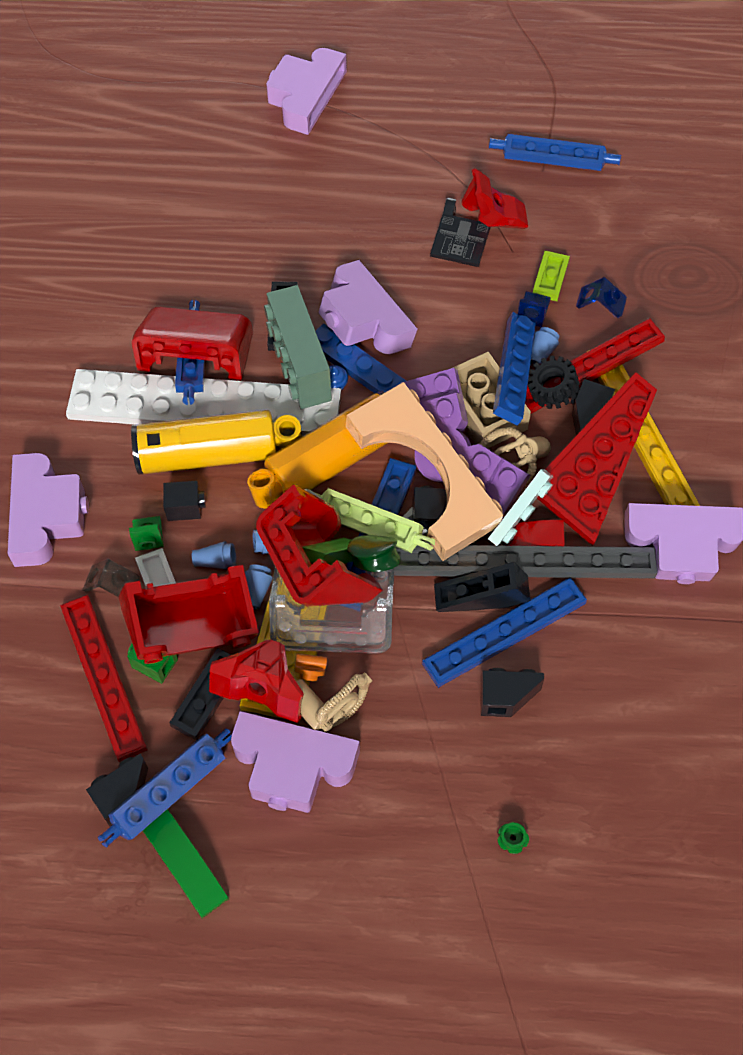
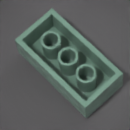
(298, 347)

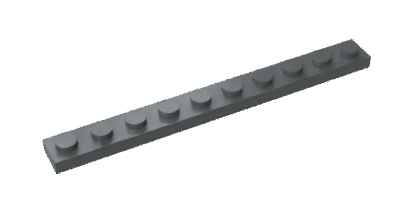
(534, 561)

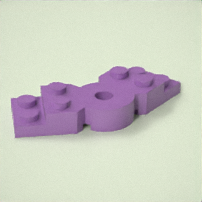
(444, 399)

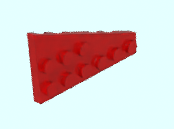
(595, 460)

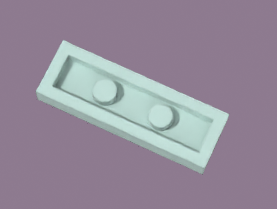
(522, 508)

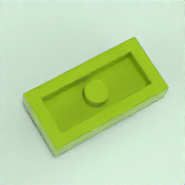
(551, 275)

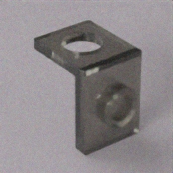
(110, 577)

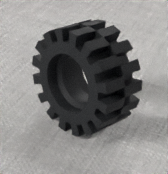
(549, 370)

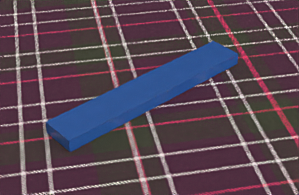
(391, 492)
(503, 632)

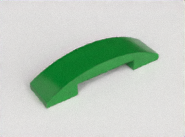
(185, 864)

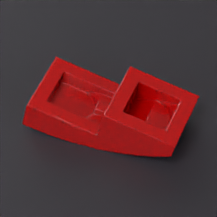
(539, 533)

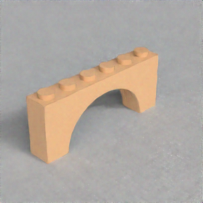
(402, 420)

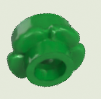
(516, 830)

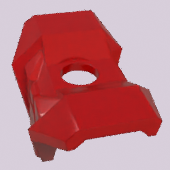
(483, 197)
(259, 676)

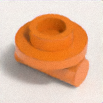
(310, 666)

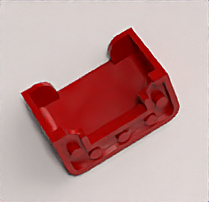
(193, 335)
(301, 521)
(189, 615)

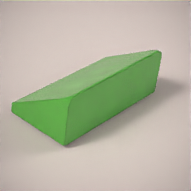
(329, 551)

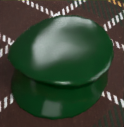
(374, 553)

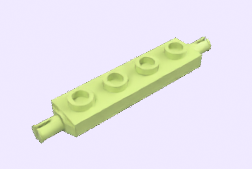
(376, 521)

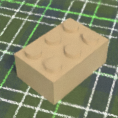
(479, 385)

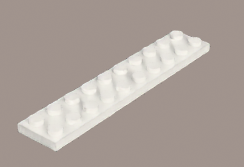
(153, 398)

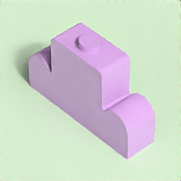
(305, 86)
(363, 310)
(42, 509)
(684, 537)
(291, 760)

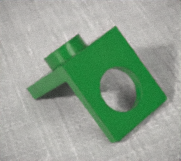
(147, 536)

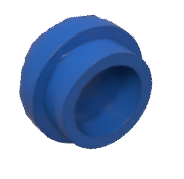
(338, 377)

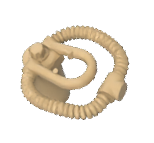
(527, 448)
(331, 713)

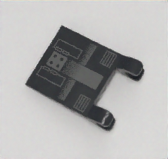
(459, 238)

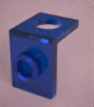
(606, 294)
(534, 307)

